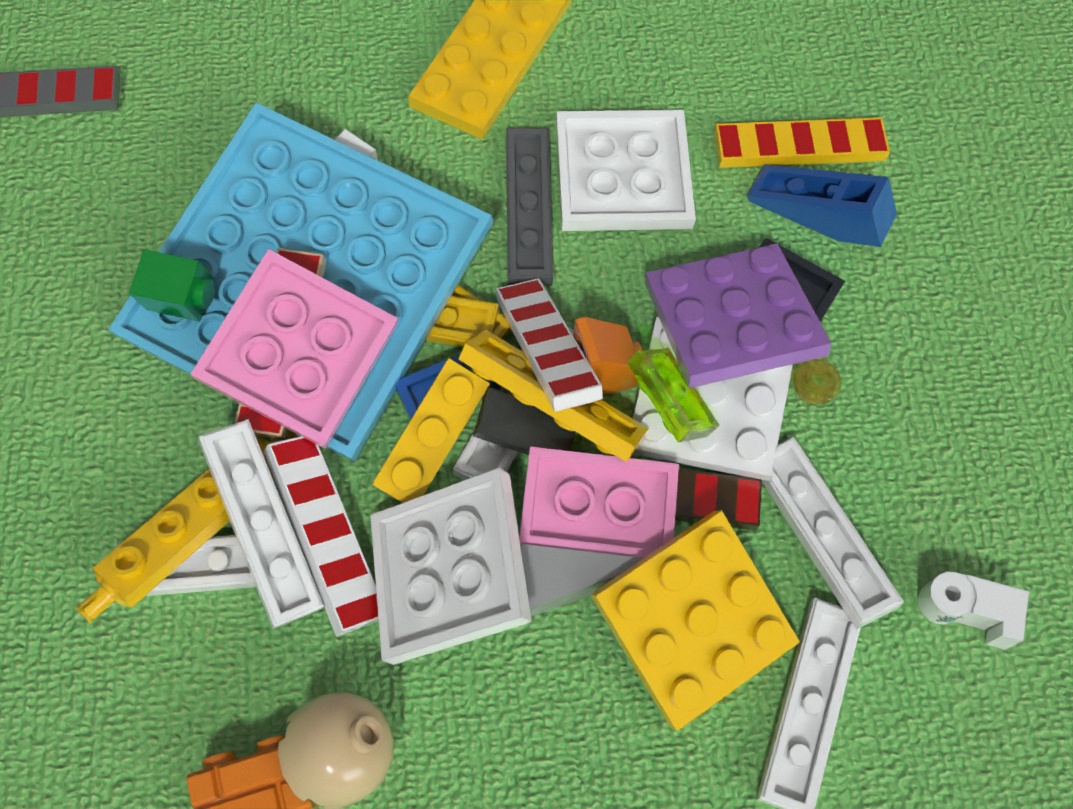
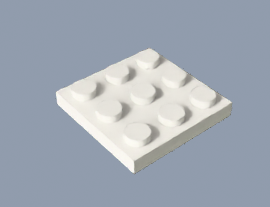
(624, 170)
(748, 417)
(448, 568)

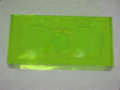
(680, 407)

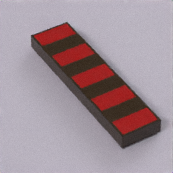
(708, 492)

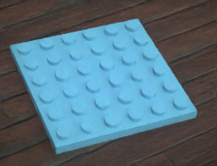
(308, 193)

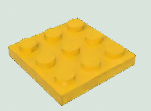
(695, 619)

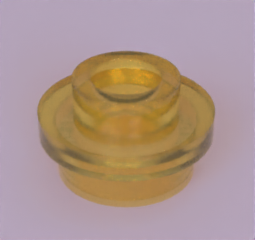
(809, 390)

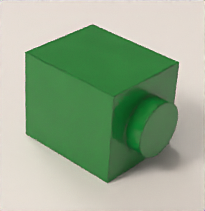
(172, 285)

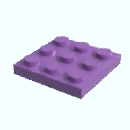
(736, 315)

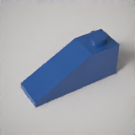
(830, 202)

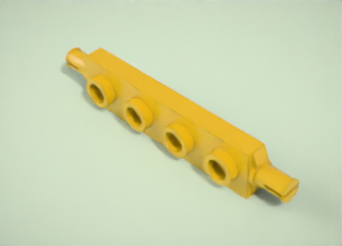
(161, 544)

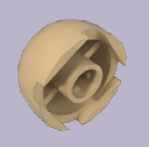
(336, 750)

